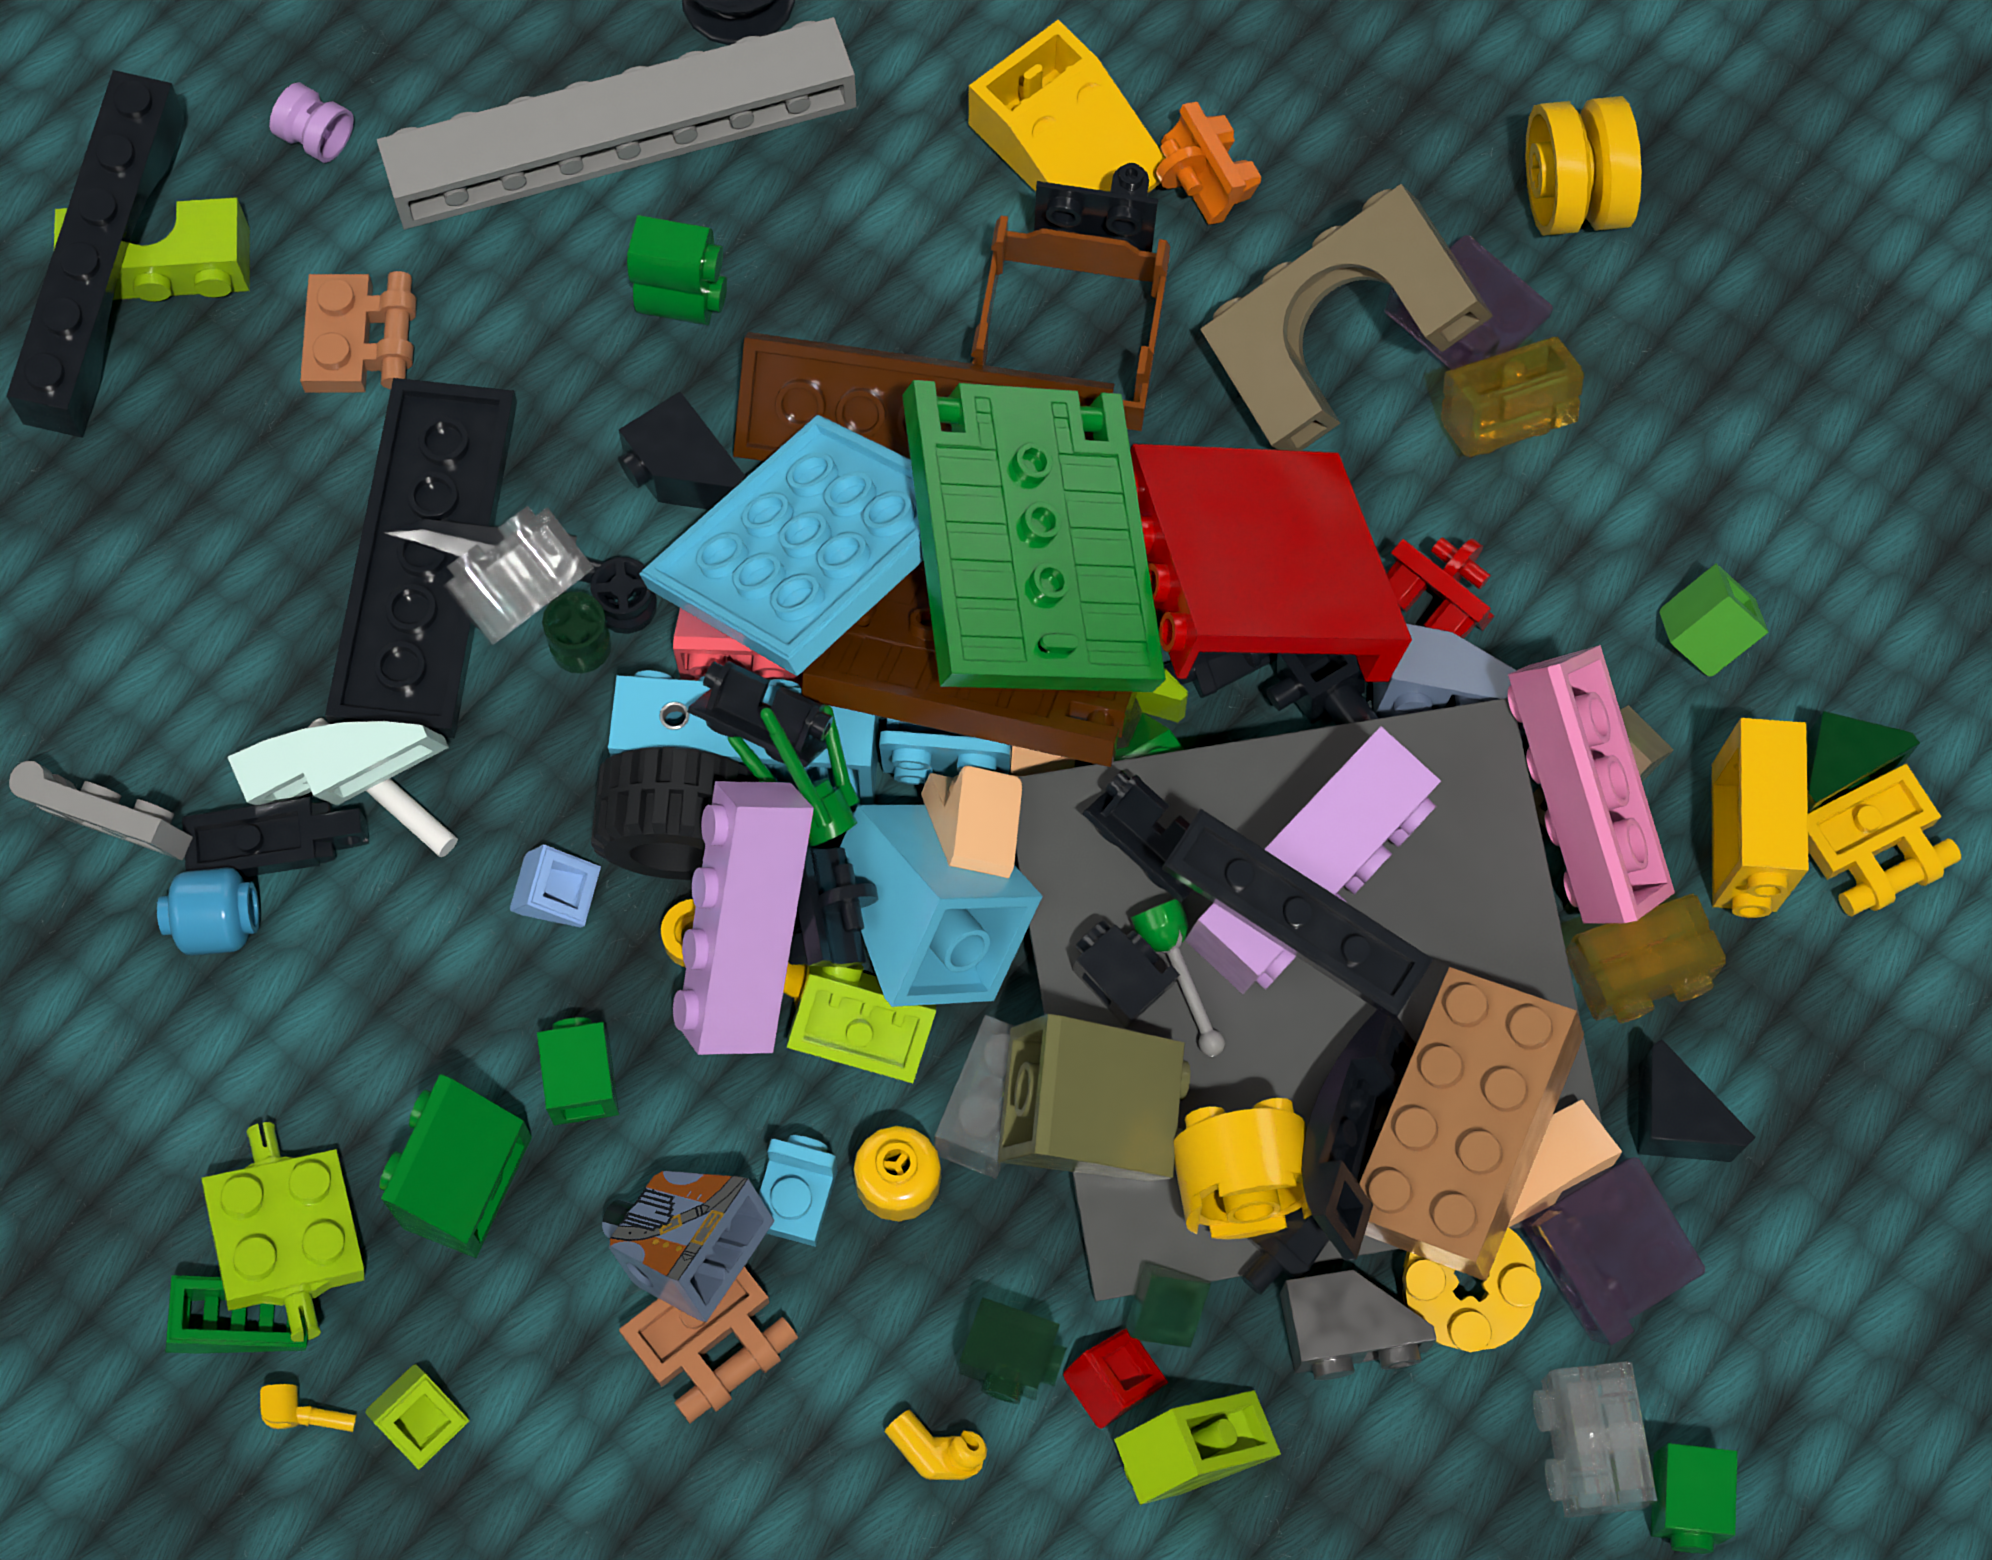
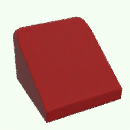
(1113, 1378)

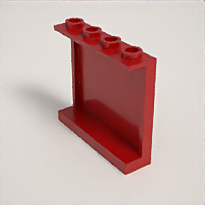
(1263, 557)

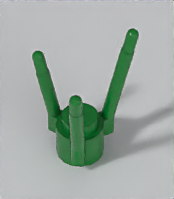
(831, 805)

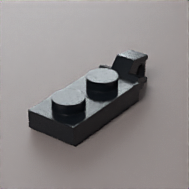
(272, 837)

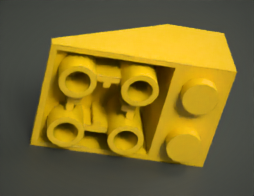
(1059, 115)

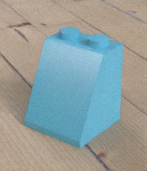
(936, 926)

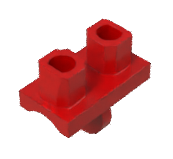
(1416, 572)

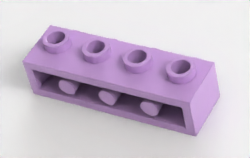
(743, 917)

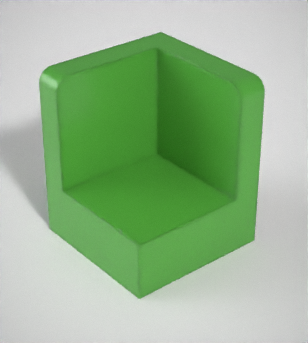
(1713, 620)

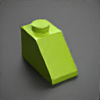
(1196, 1446)

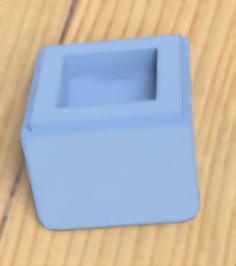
(555, 887)

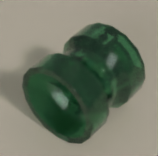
(573, 618)

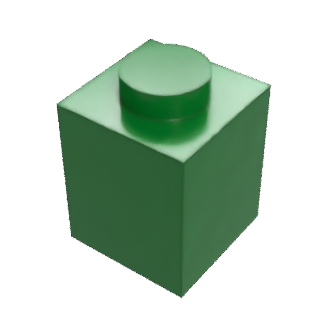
(577, 1071)
(1694, 1496)

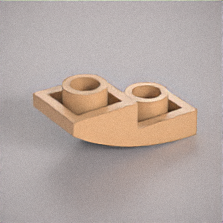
(1569, 1153)

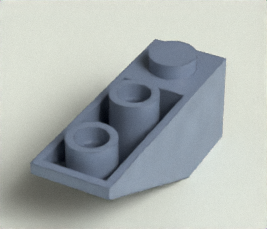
(1439, 674)

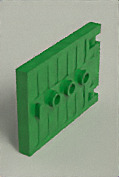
(1032, 540)

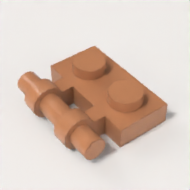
(339, 331)
(675, 1341)

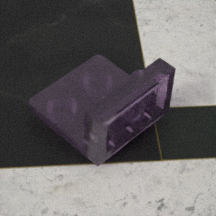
(1513, 303)
(1614, 1249)

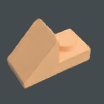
(976, 818)

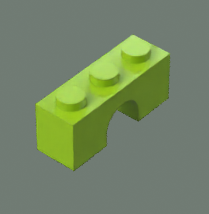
(200, 256)

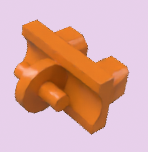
(1201, 164)

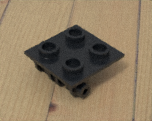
(1117, 214)

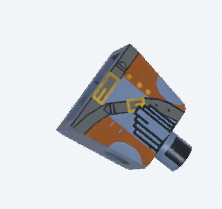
(687, 1237)

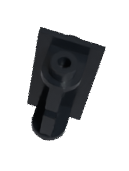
(735, 706)
(1129, 819)

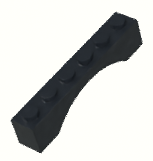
(68, 329)

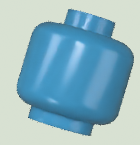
(209, 911)

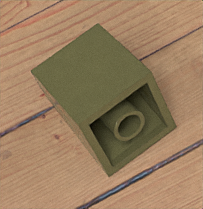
(1092, 1099)

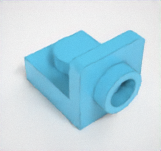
(798, 1187)

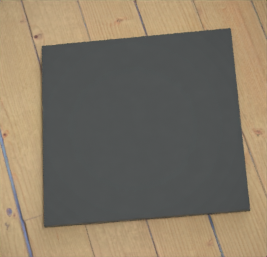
(1459, 888)

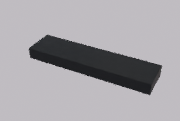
(1297, 914)

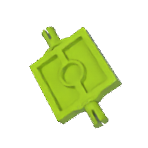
(282, 1230)

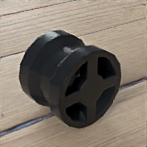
(620, 581)

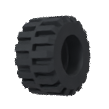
(654, 807)

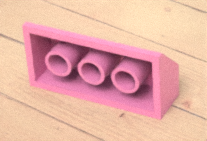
(1590, 787)

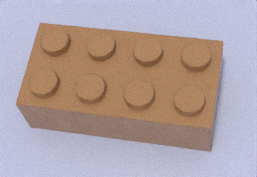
(1468, 1121)

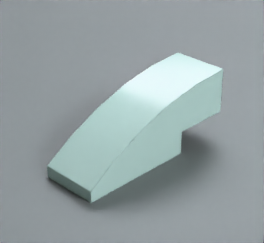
(331, 760)

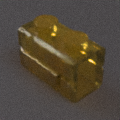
(1511, 396)
(1646, 959)

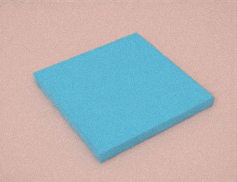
(798, 546)

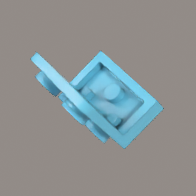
(918, 750)

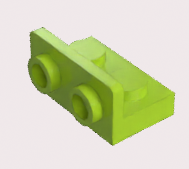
(851, 1023)

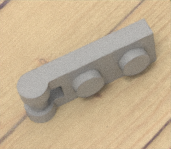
(99, 810)

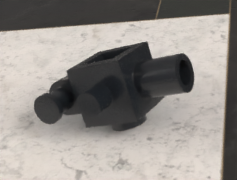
(1319, 686)

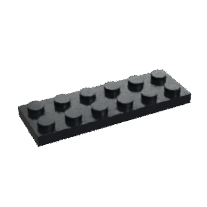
(402, 630)

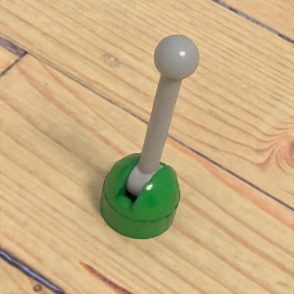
(1165, 930)

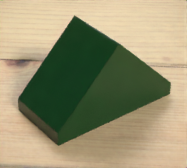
(1849, 754)

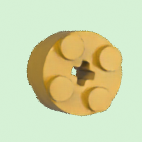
(1241, 1169)

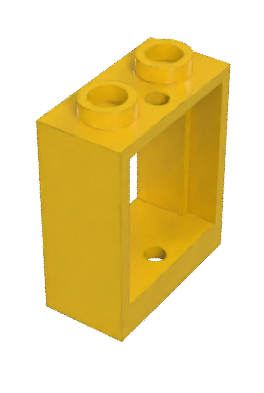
(1759, 816)

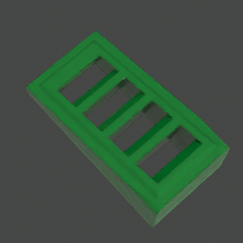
(209, 1339)

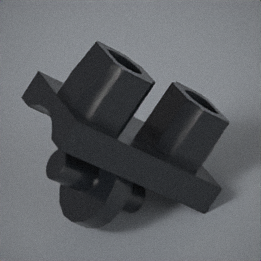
(830, 912)

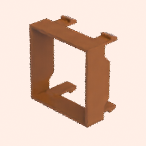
(1087, 255)

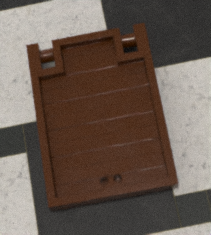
(891, 671)

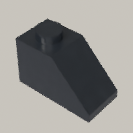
(677, 456)

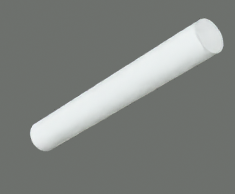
(410, 813)

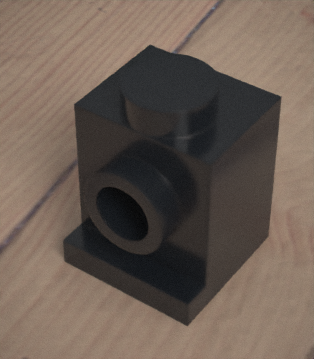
(1121, 971)

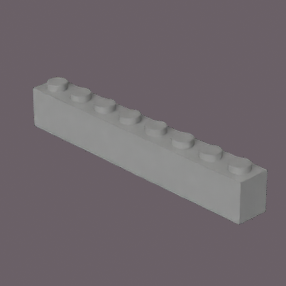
(618, 122)

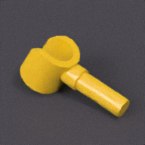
(281, 1410)

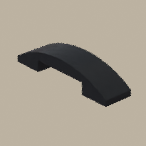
(1343, 1125)

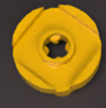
(1470, 1322)

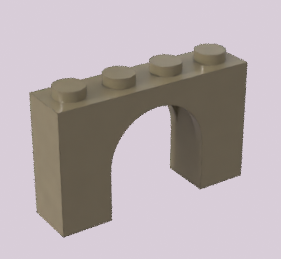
(1264, 331)

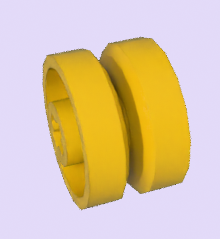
(1583, 165)

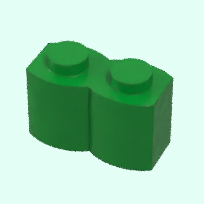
(675, 270)

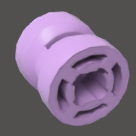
(306, 119)

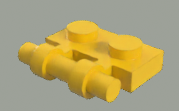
(1870, 821)

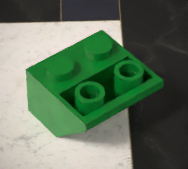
(454, 1166)

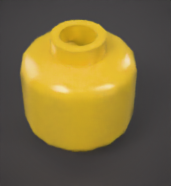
(903, 1194)

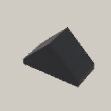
(1682, 1114)

